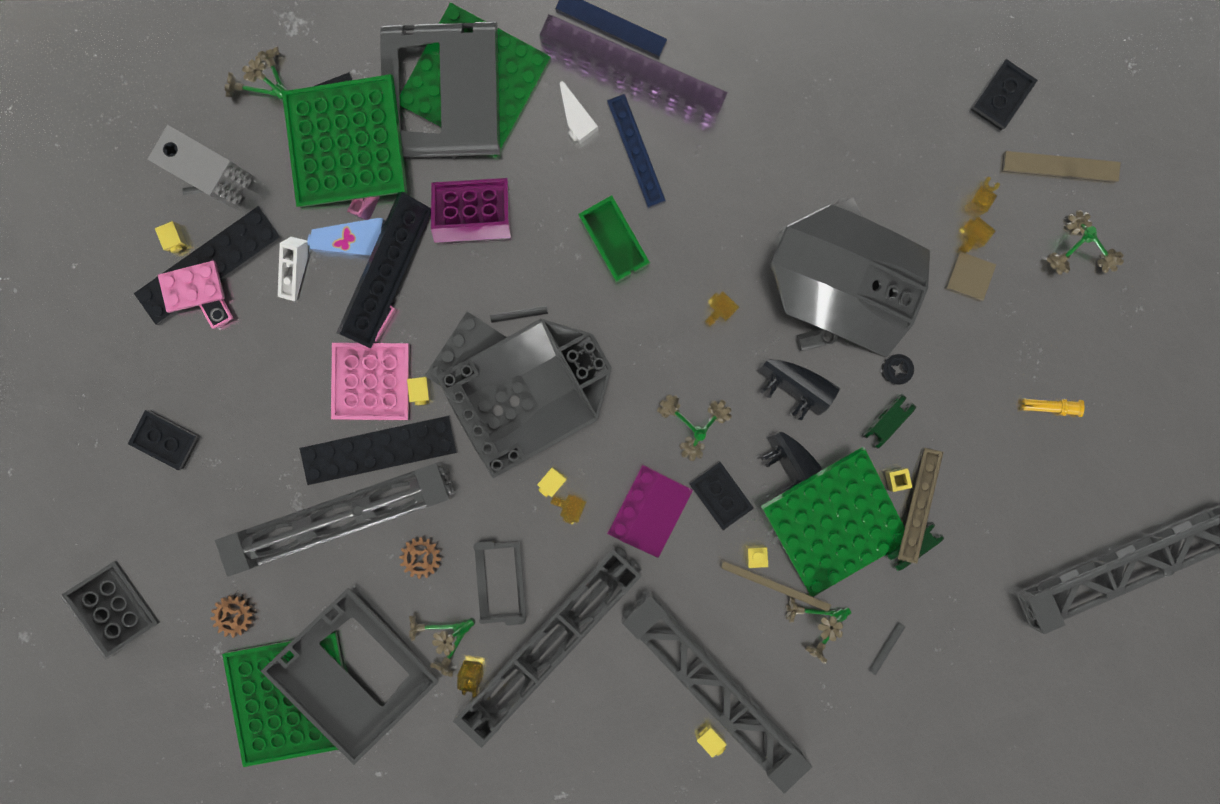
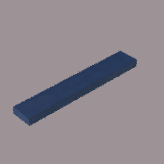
(613, 25)
(636, 150)

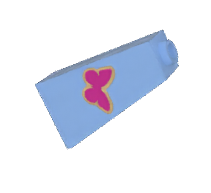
(348, 239)

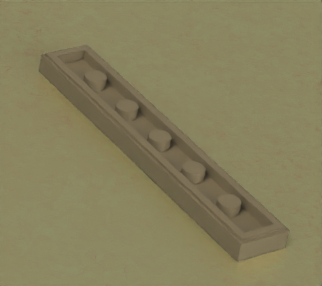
(1061, 166)
(920, 505)
(777, 586)

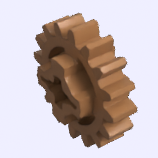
(425, 563)
(236, 623)

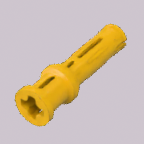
(1062, 407)

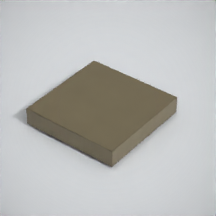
(971, 276)

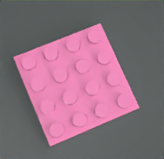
(370, 381)

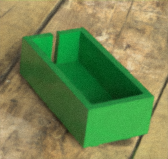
(614, 239)

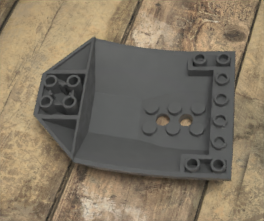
(828, 275)
(553, 373)

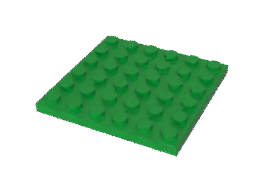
(518, 68)
(344, 141)
(836, 522)
(264, 718)

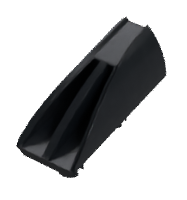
(803, 384)
(793, 456)

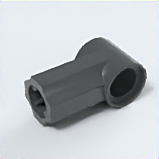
(814, 339)

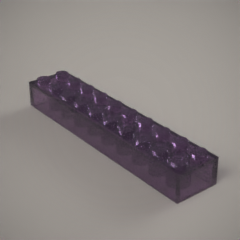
(632, 68)

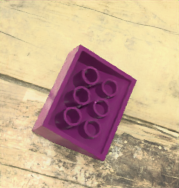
(470, 210)
(650, 511)

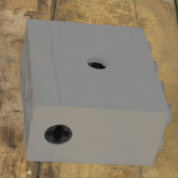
(200, 166)

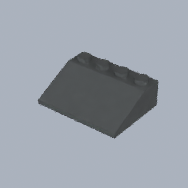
(466, 341)
(109, 610)

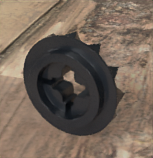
(906, 365)

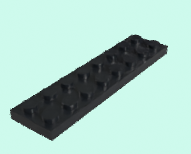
(229, 249)
(384, 270)
(378, 450)

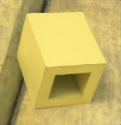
(171, 237)
(419, 390)
(898, 479)
(551, 482)
(756, 556)
(711, 741)

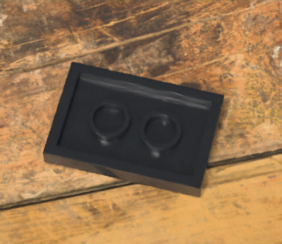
(1004, 94)
(162, 440)
(721, 495)

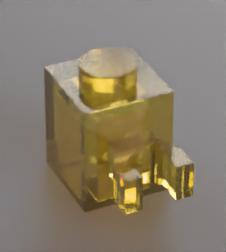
(982, 197)
(977, 234)
(722, 307)
(571, 507)
(470, 677)

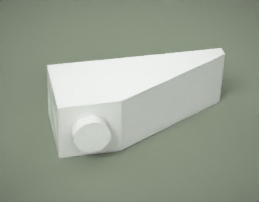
(579, 121)
(292, 263)

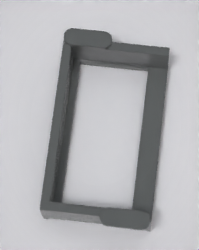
(509, 619)

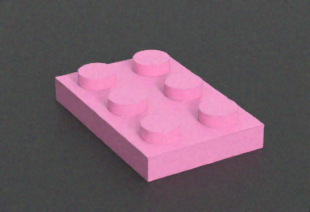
(191, 286)

